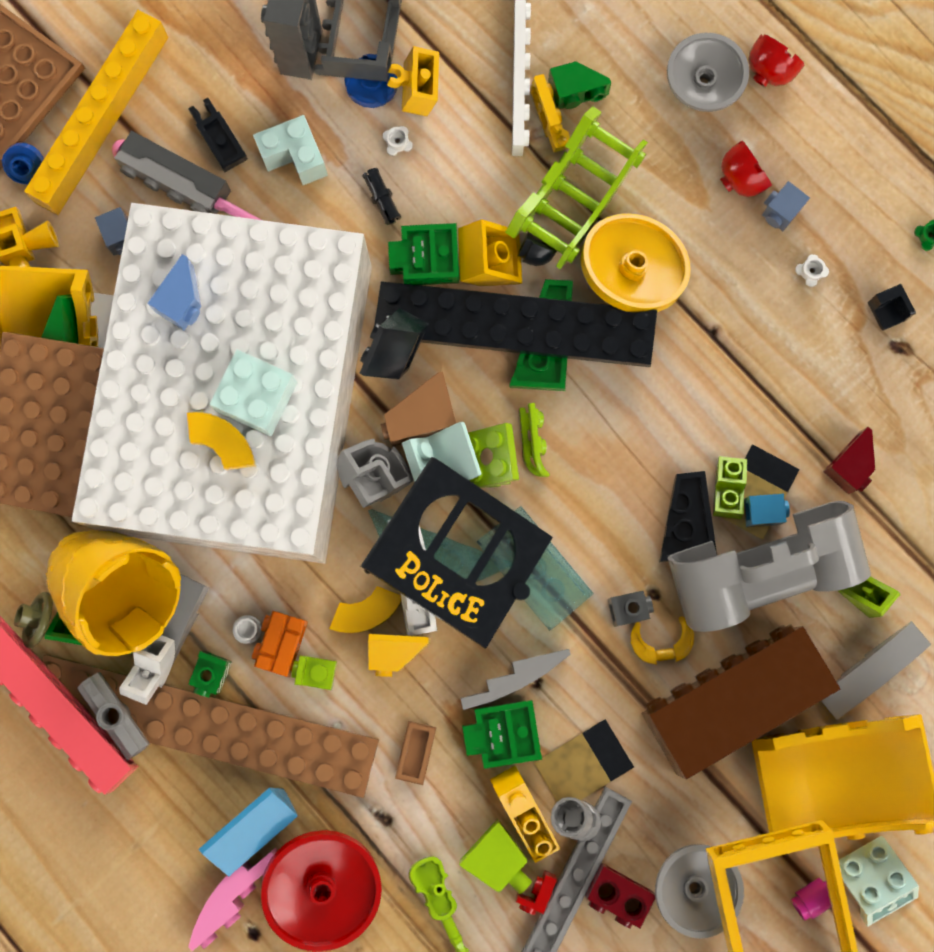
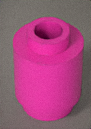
(812, 900)

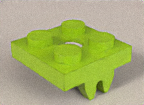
(503, 466)

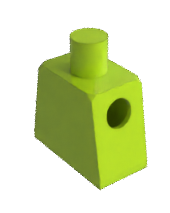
(497, 860)

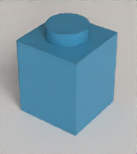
(766, 510)

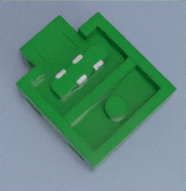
(426, 254)
(504, 734)

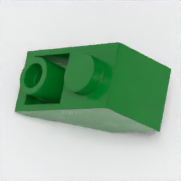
(577, 84)

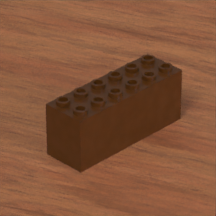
(739, 700)

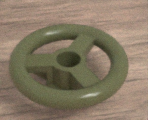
(33, 619)

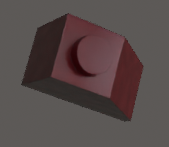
(854, 463)

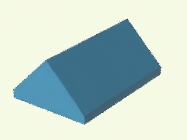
(250, 830)

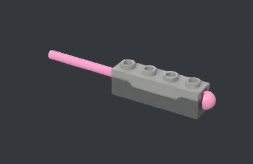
(174, 175)

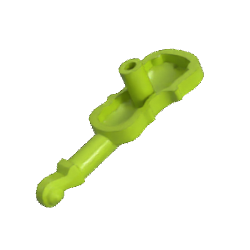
(428, 878)

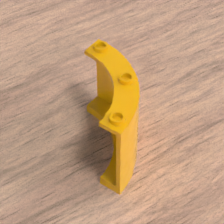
(29, 296)
(850, 776)

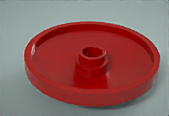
(321, 891)

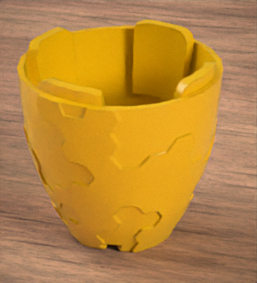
(112, 590)

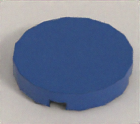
(369, 92)

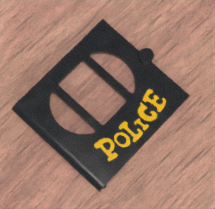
(414, 572)

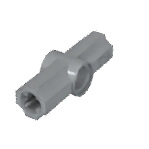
(101, 700)

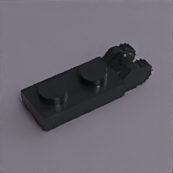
(219, 137)

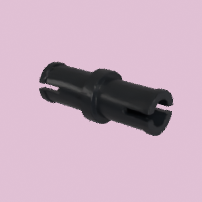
(381, 196)

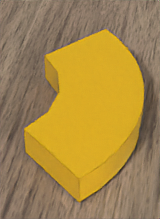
(222, 438)
(366, 614)

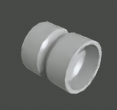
(568, 819)

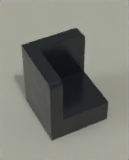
(891, 307)

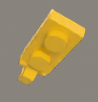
(549, 115)

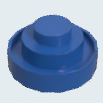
(21, 162)

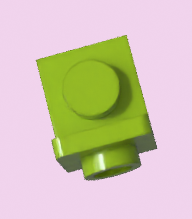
(314, 672)

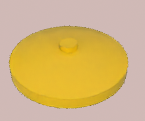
(635, 263)

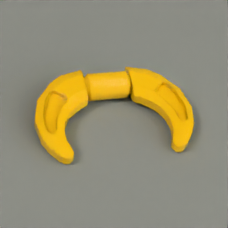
(648, 653)

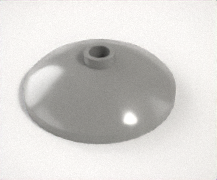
(710, 58)
(694, 912)

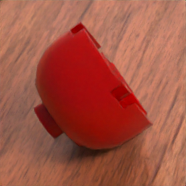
(773, 62)
(743, 172)

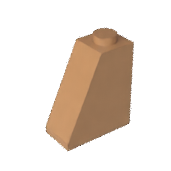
(420, 413)

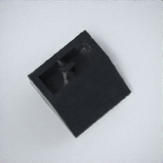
(393, 345)

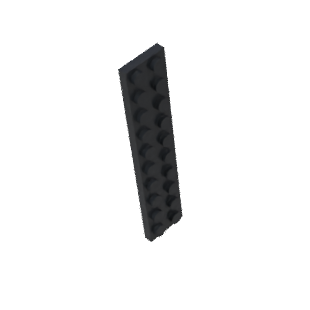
(524, 323)

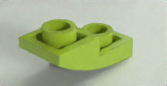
(729, 487)

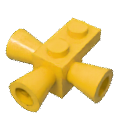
(17, 244)

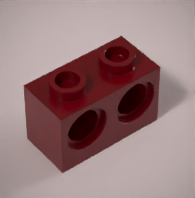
(623, 889)

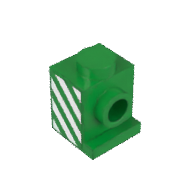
(219, 669)

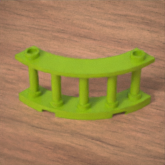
(556, 180)

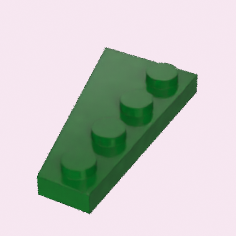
(544, 371)

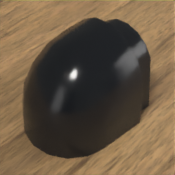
(535, 251)

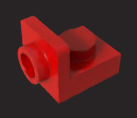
(542, 890)

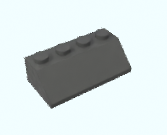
(293, 35)

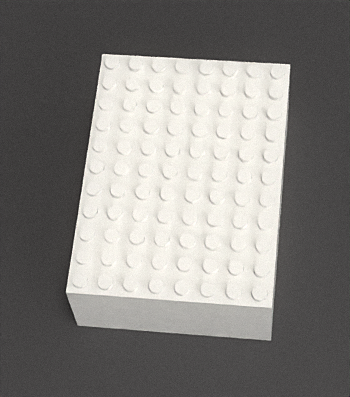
(263, 290)

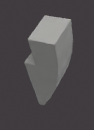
(190, 599)

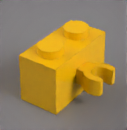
(418, 80)

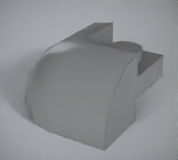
(373, 471)

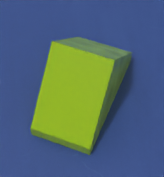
(871, 597)

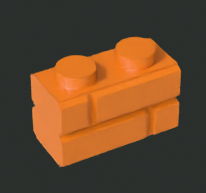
(280, 643)

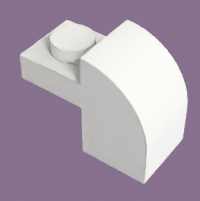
(149, 670)

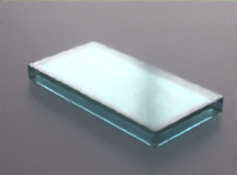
(553, 583)

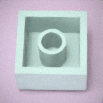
(253, 392)

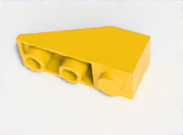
(525, 814)

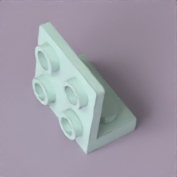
(449, 446)
(877, 880)

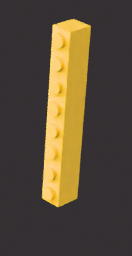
(97, 113)

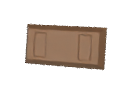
(415, 753)

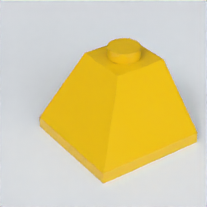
(393, 652)

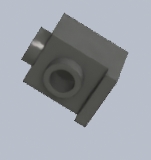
(619, 608)

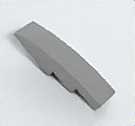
(876, 669)
(524, 673)

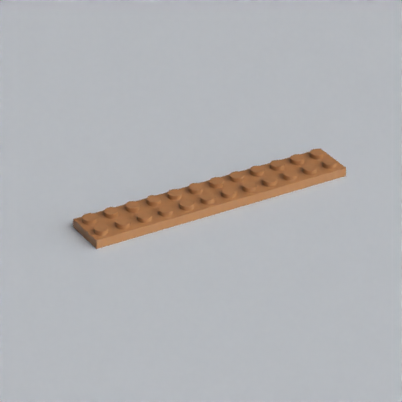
(238, 732)

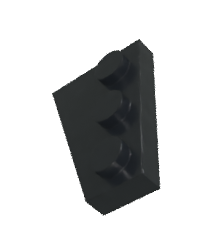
(688, 515)

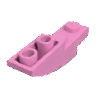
(224, 903)

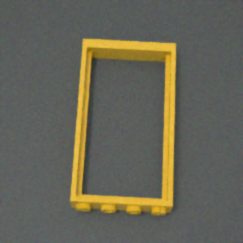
(773, 845)

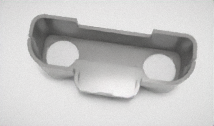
(725, 587)

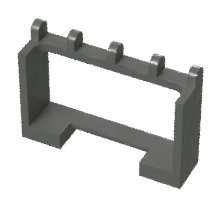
(359, 68)

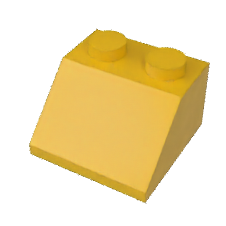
(488, 255)

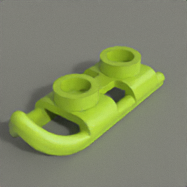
(536, 446)

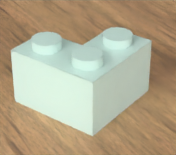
(292, 143)

